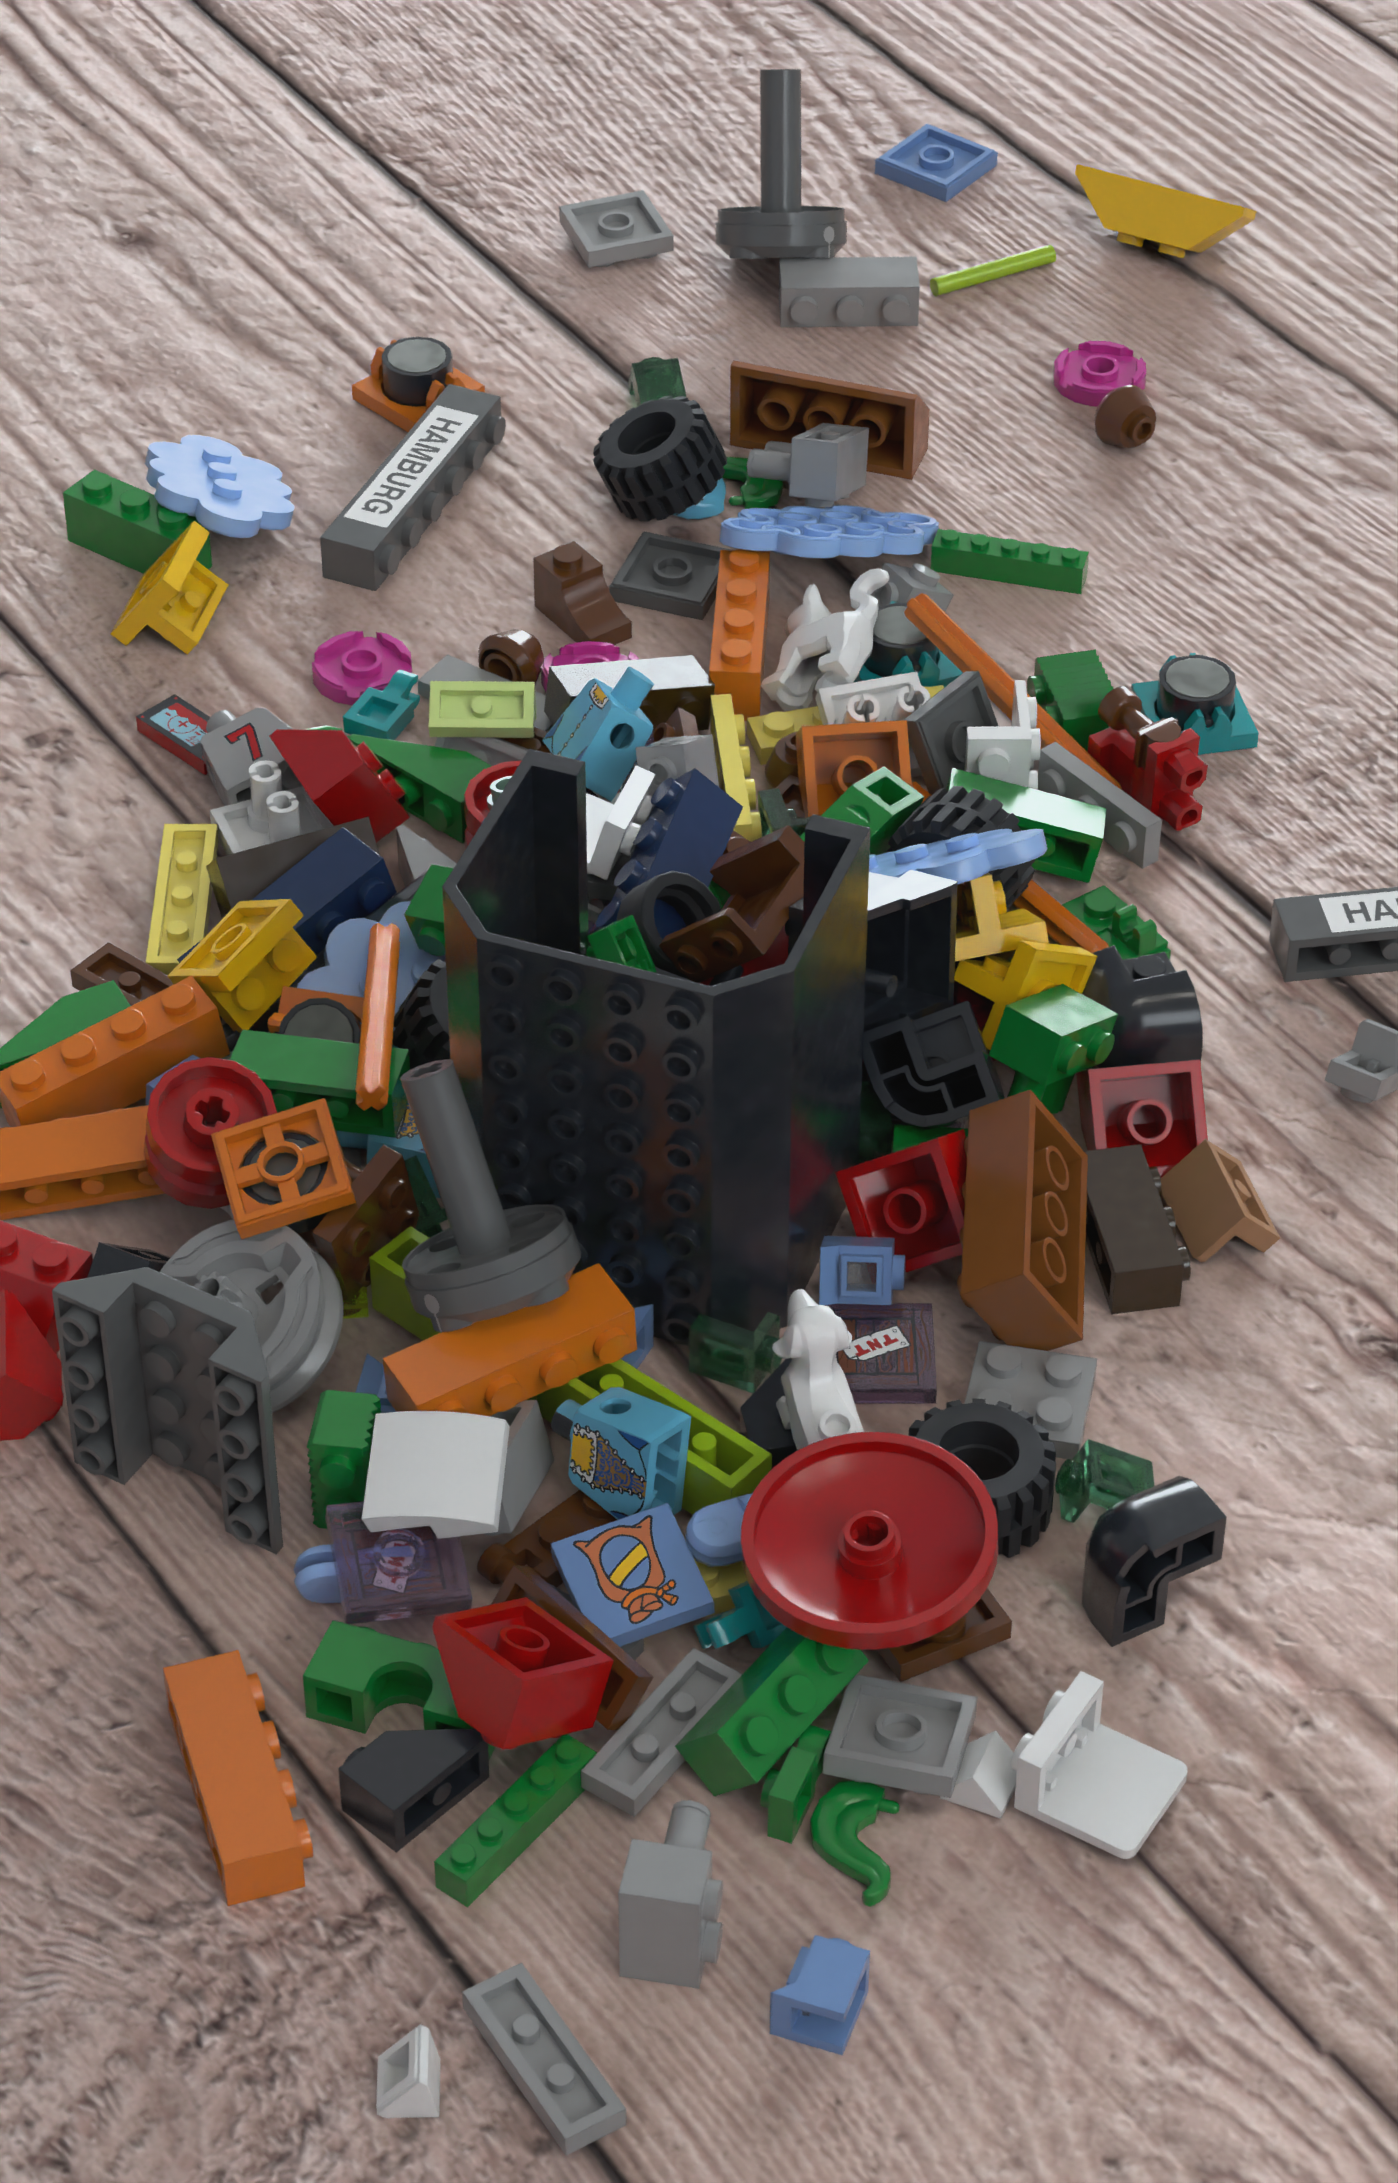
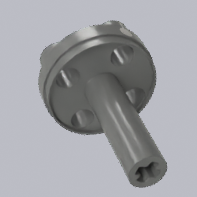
(781, 223)
(490, 1256)

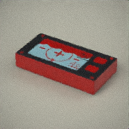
(177, 729)

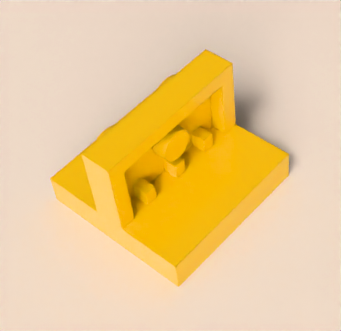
(174, 595)
(986, 925)
(248, 959)
(1031, 971)

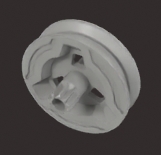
(301, 1321)

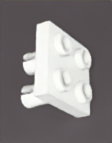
(874, 701)
(269, 814)

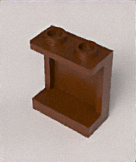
(762, 885)

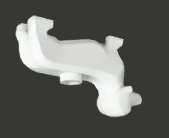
(814, 1384)

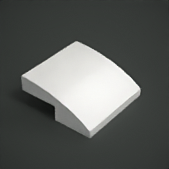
(436, 1472)

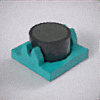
(904, 649)
(1202, 697)

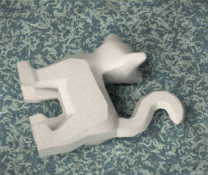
(825, 644)

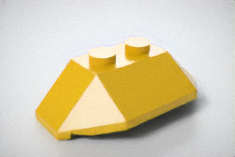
(1160, 213)

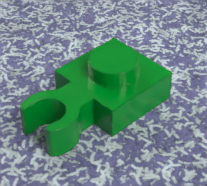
(792, 1789)

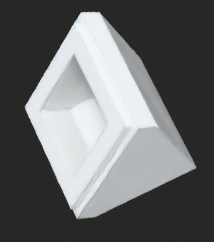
(985, 1776)
(409, 2077)

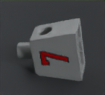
(236, 745)

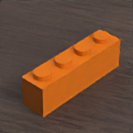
(741, 628)
(114, 1058)
(74, 1163)
(515, 1354)
(236, 1778)

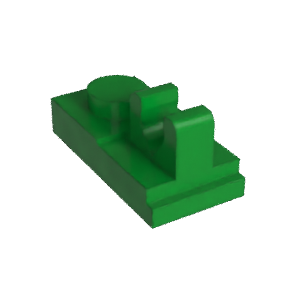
(1118, 923)

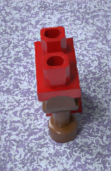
(1150, 758)

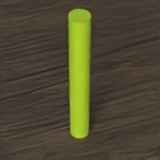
(992, 270)

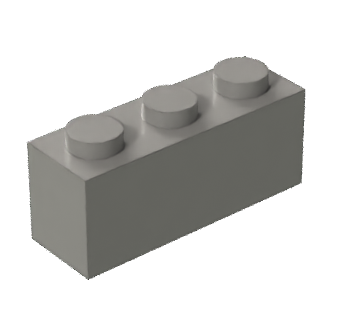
(848, 292)

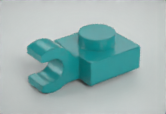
(384, 712)
(746, 1618)

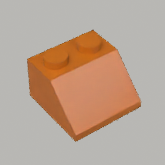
(842, 754)

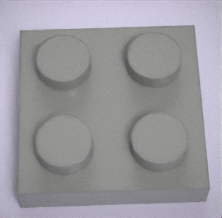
(616, 229)
(1042, 1383)
(900, 1735)

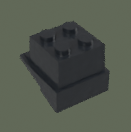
(906, 946)

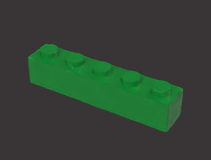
(1009, 561)
(513, 1821)

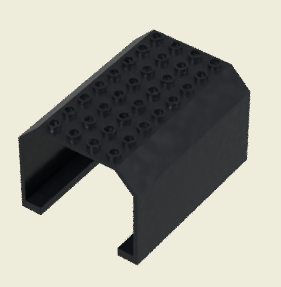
(657, 1110)

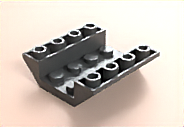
(171, 1378)

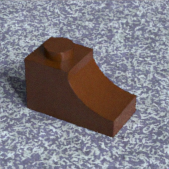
(576, 596)

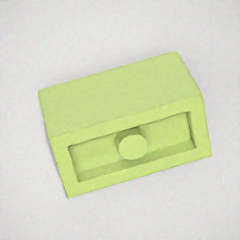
(482, 709)

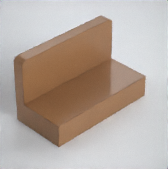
(1215, 1202)

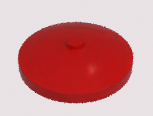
(869, 1540)

